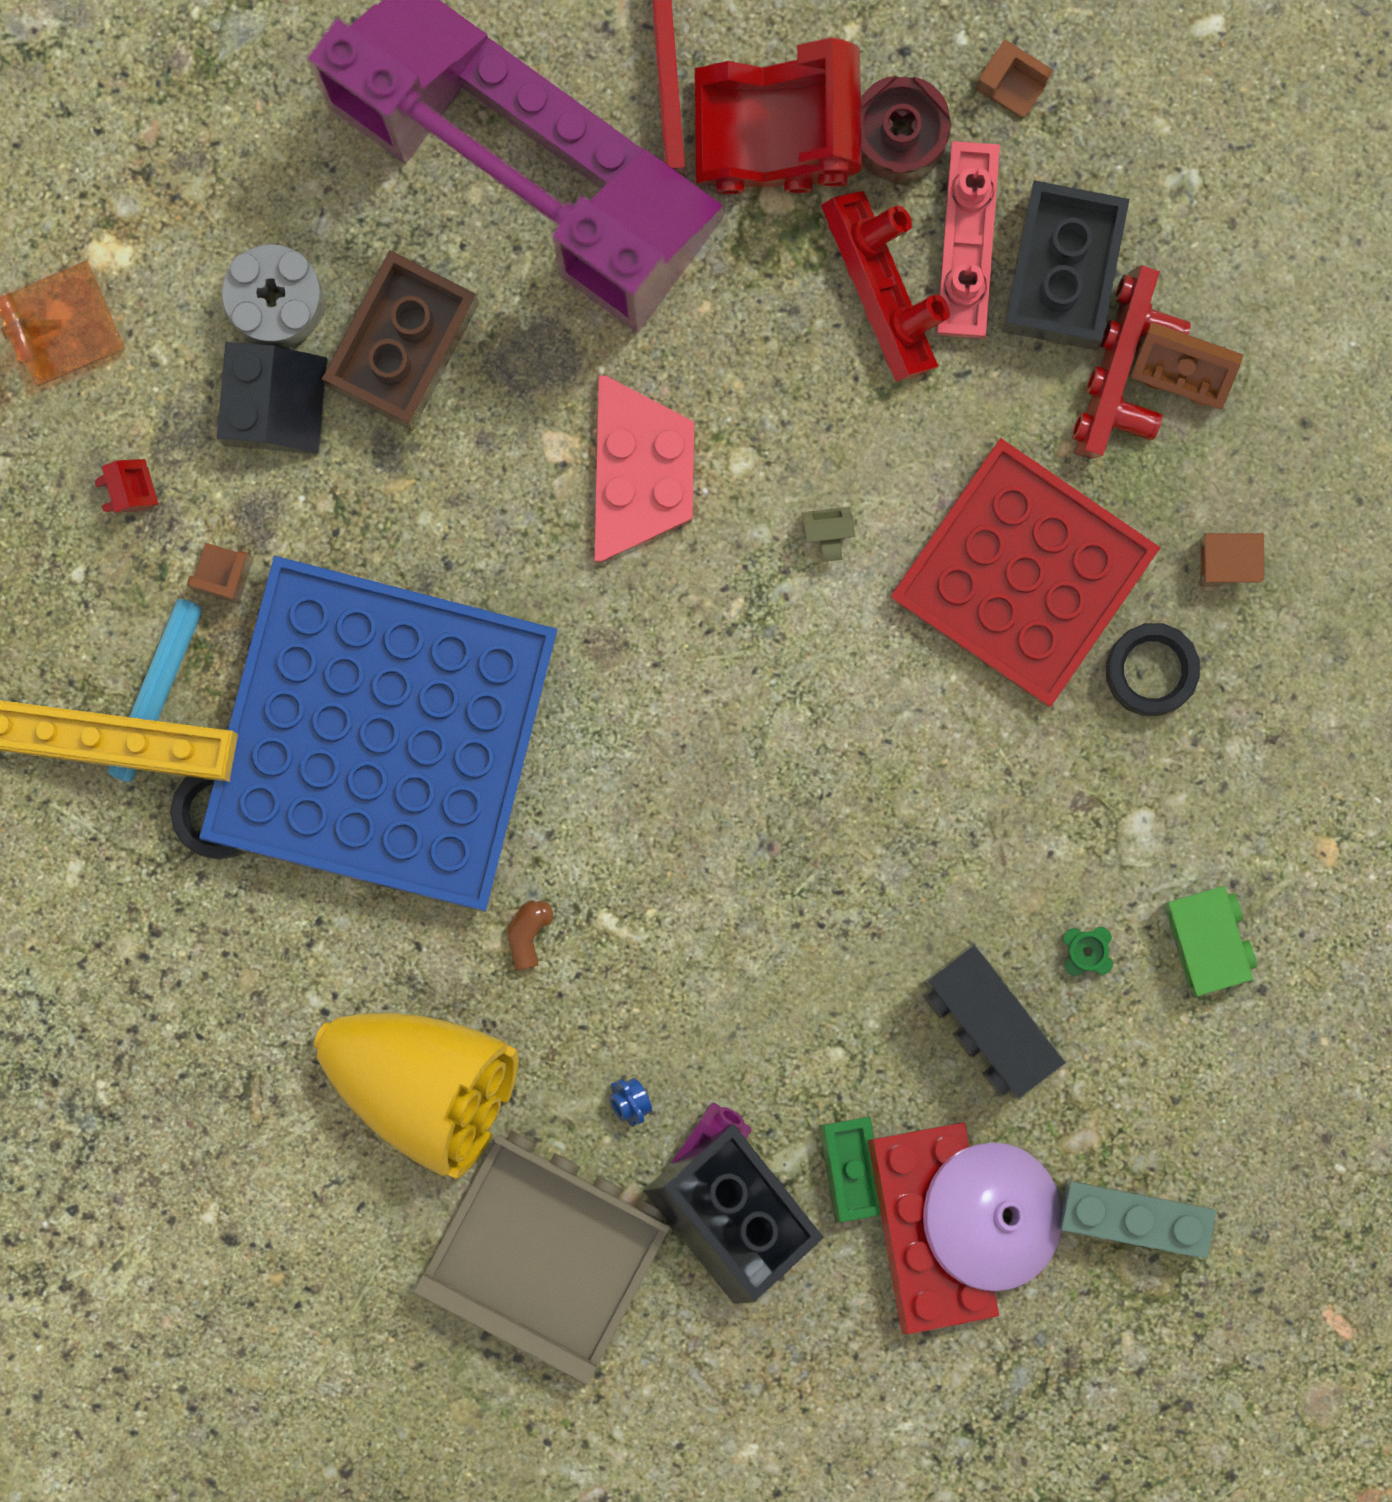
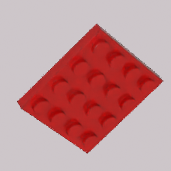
(1025, 573)

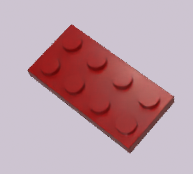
(902, 1174)

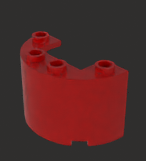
(780, 121)

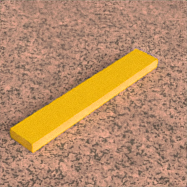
(117, 741)

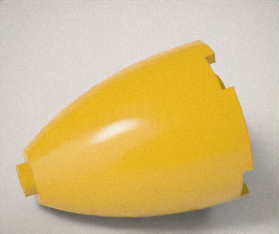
(420, 1083)

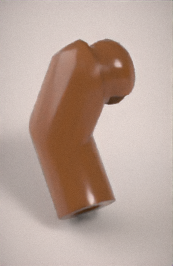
(524, 928)

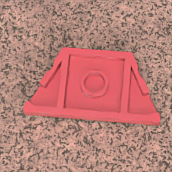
(641, 469)

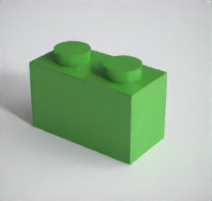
(1210, 940)

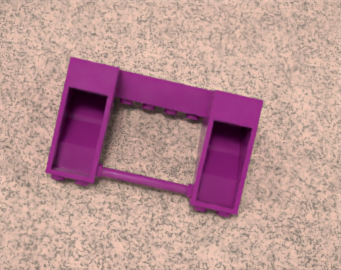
(409, 62)

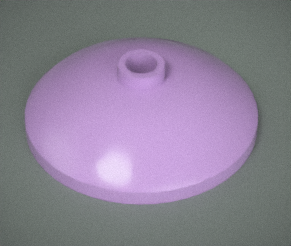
(967, 1223)

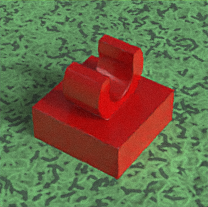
(128, 486)

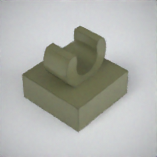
(828, 528)

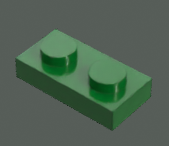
(850, 1168)

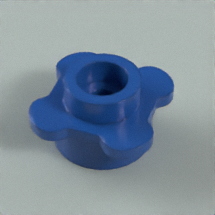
(630, 1101)

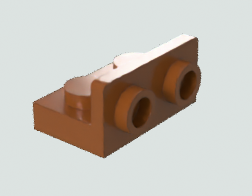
(1186, 366)

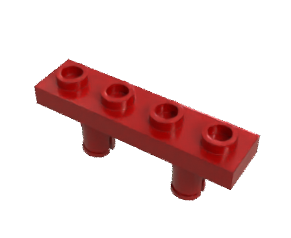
(879, 285)
(1108, 381)

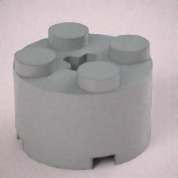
(253, 276)

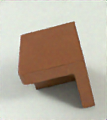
(1014, 79)
(1231, 558)
(221, 573)

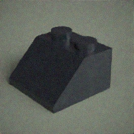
(271, 398)

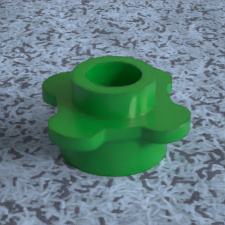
(1078, 961)

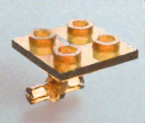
(60, 324)

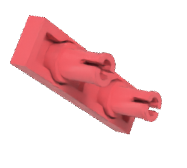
(968, 238)

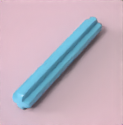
(163, 670)

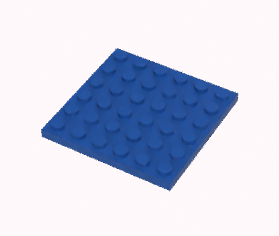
(380, 734)

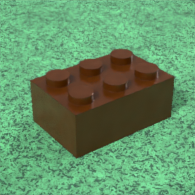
(401, 340)

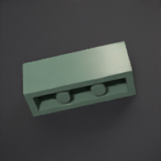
(1137, 1219)

